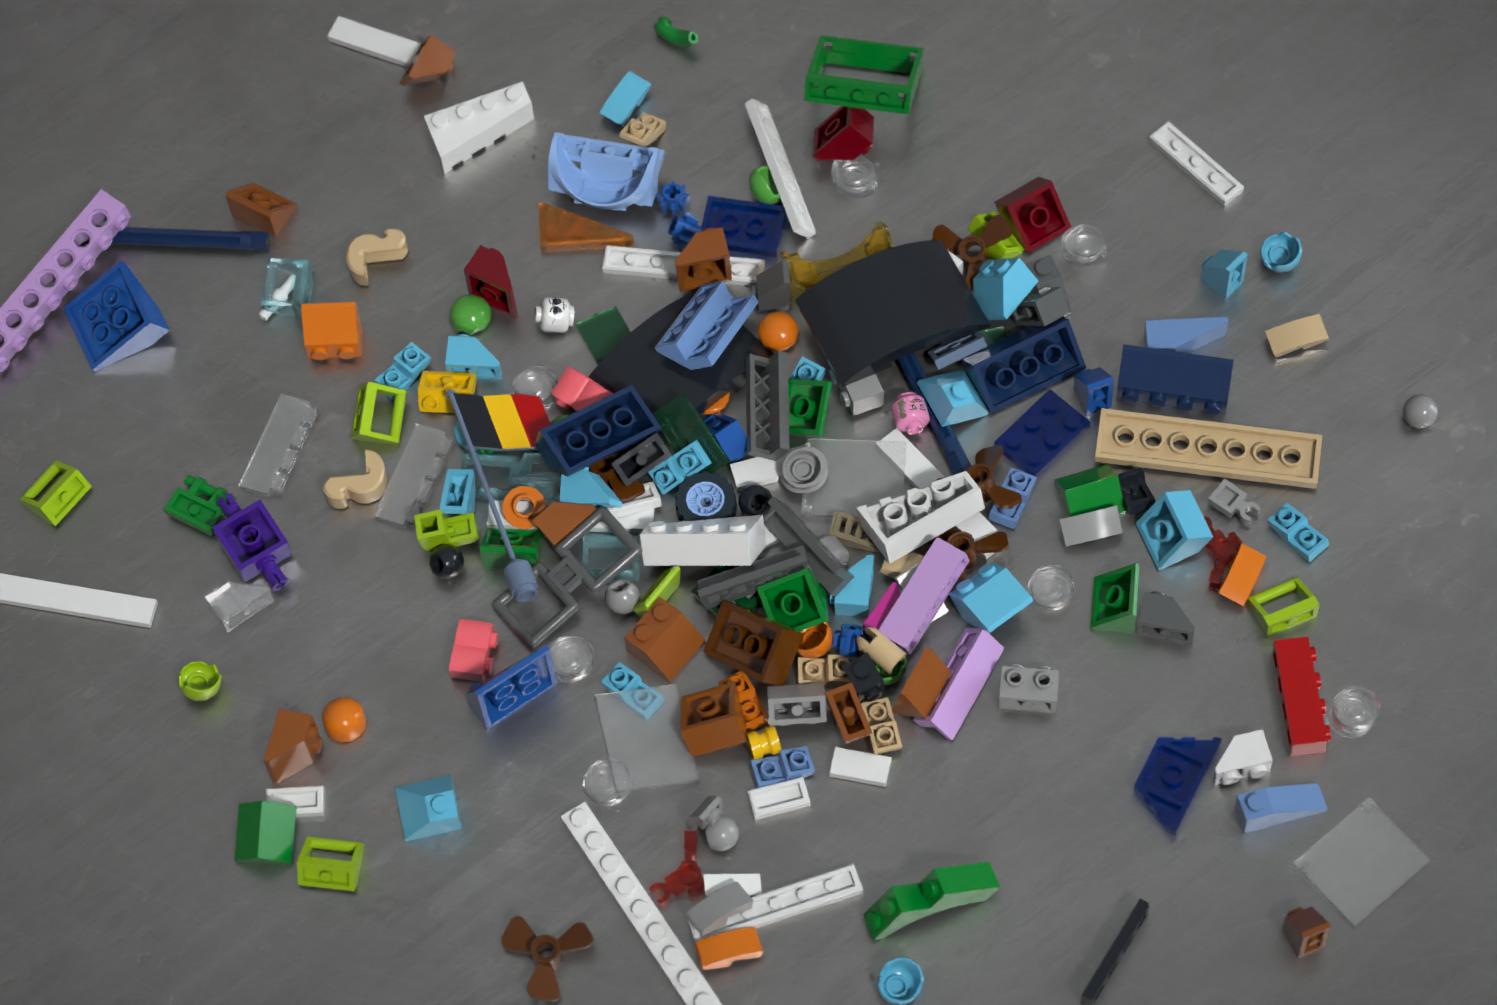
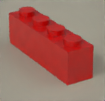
(1300, 696)

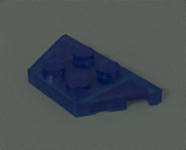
(1174, 777)

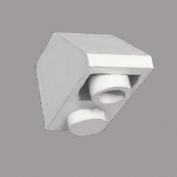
(1244, 757)

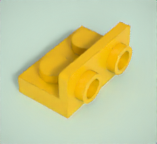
(435, 384)

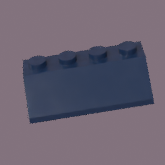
(1024, 363)
(1174, 379)
(596, 432)

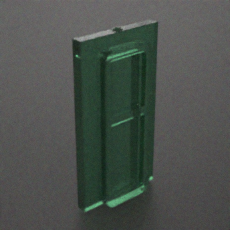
(684, 425)

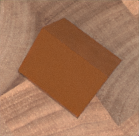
(260, 207)
(922, 686)

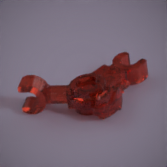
(1223, 552)
(686, 876)

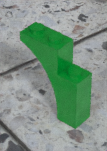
(936, 892)

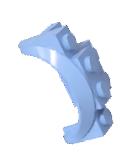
(606, 173)

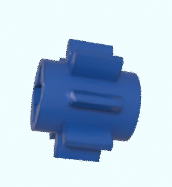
(673, 198)
(683, 229)
(846, 640)

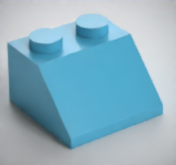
(1002, 286)
(1174, 528)
(990, 597)

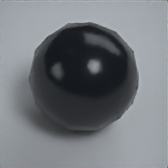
(754, 500)
(446, 561)

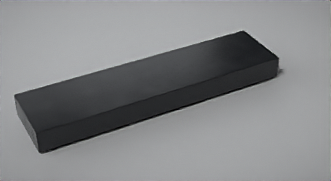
(1115, 953)

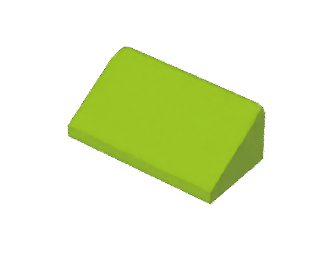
(1005, 249)
(662, 587)

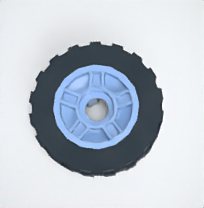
(708, 489)

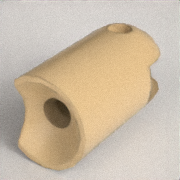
(881, 649)

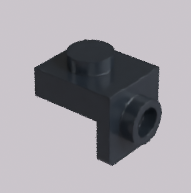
(1135, 491)
(865, 678)

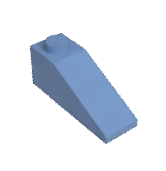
(1183, 334)
(1278, 805)

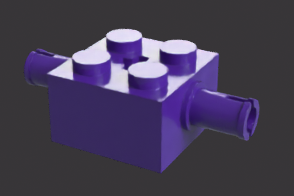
(257, 556)

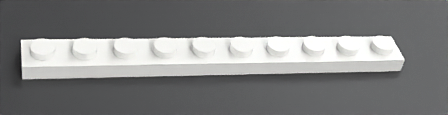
(638, 907)

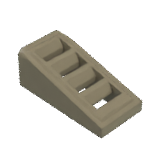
(850, 521)

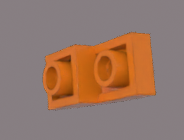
(1242, 574)
(753, 710)
(723, 948)

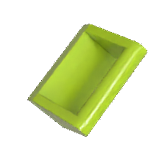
(364, 413)
(60, 496)
(1288, 616)
(329, 872)

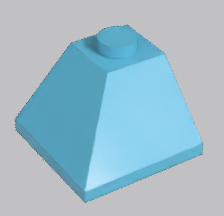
(952, 398)
(428, 808)

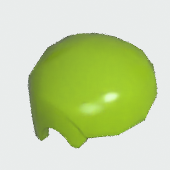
(199, 680)

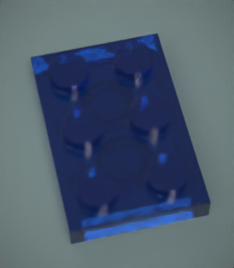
(746, 224)
(1042, 434)

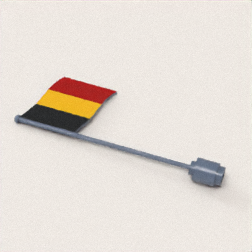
(502, 425)

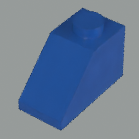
(1094, 389)
(728, 434)

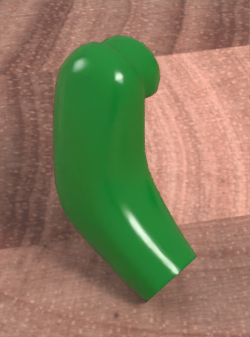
(673, 35)

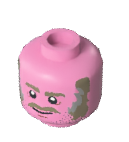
(910, 413)

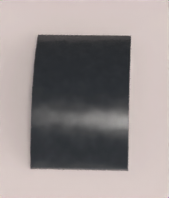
(890, 308)
(662, 379)

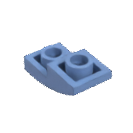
(1018, 482)
(786, 766)

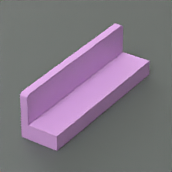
(924, 595)
(970, 668)

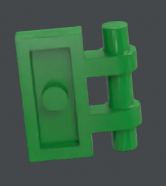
(194, 510)

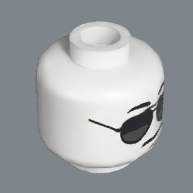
(554, 314)

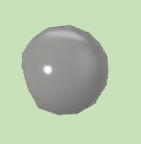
(1420, 411)
(622, 596)
(722, 834)

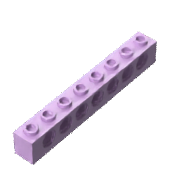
(15, 309)

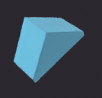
(458, 492)

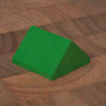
(807, 407)
(1090, 490)
(524, 542)
(795, 600)
(1115, 600)
(265, 832)

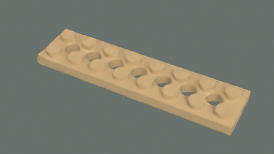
(1221, 436)

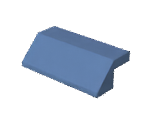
(706, 326)

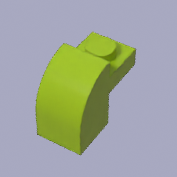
(436, 530)

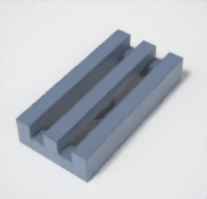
(957, 350)

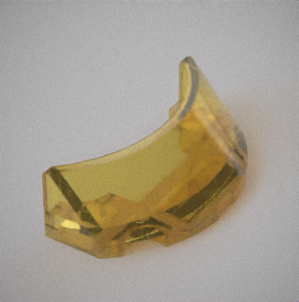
(807, 273)

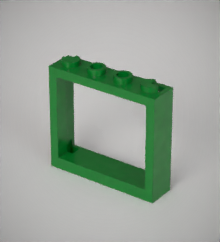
(859, 92)

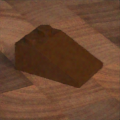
(753, 643)

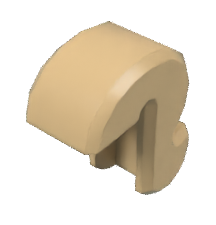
(371, 249)
(359, 487)

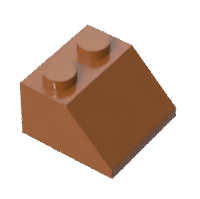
(704, 260)
(664, 640)
(712, 719)
(291, 744)

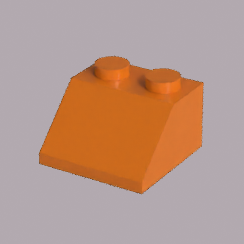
(332, 330)

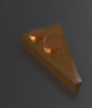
(568, 231)

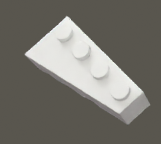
(477, 123)
(920, 515)
(704, 542)

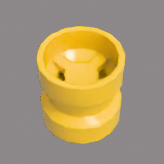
(764, 743)

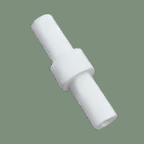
(280, 295)

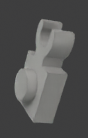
(1230, 500)

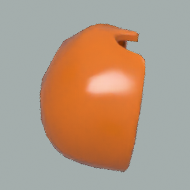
(778, 331)
(816, 641)
(344, 719)

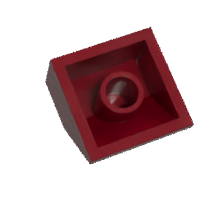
(844, 135)
(1034, 213)
(489, 279)

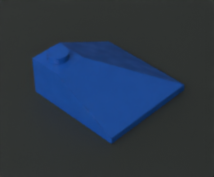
(115, 318)
(512, 687)

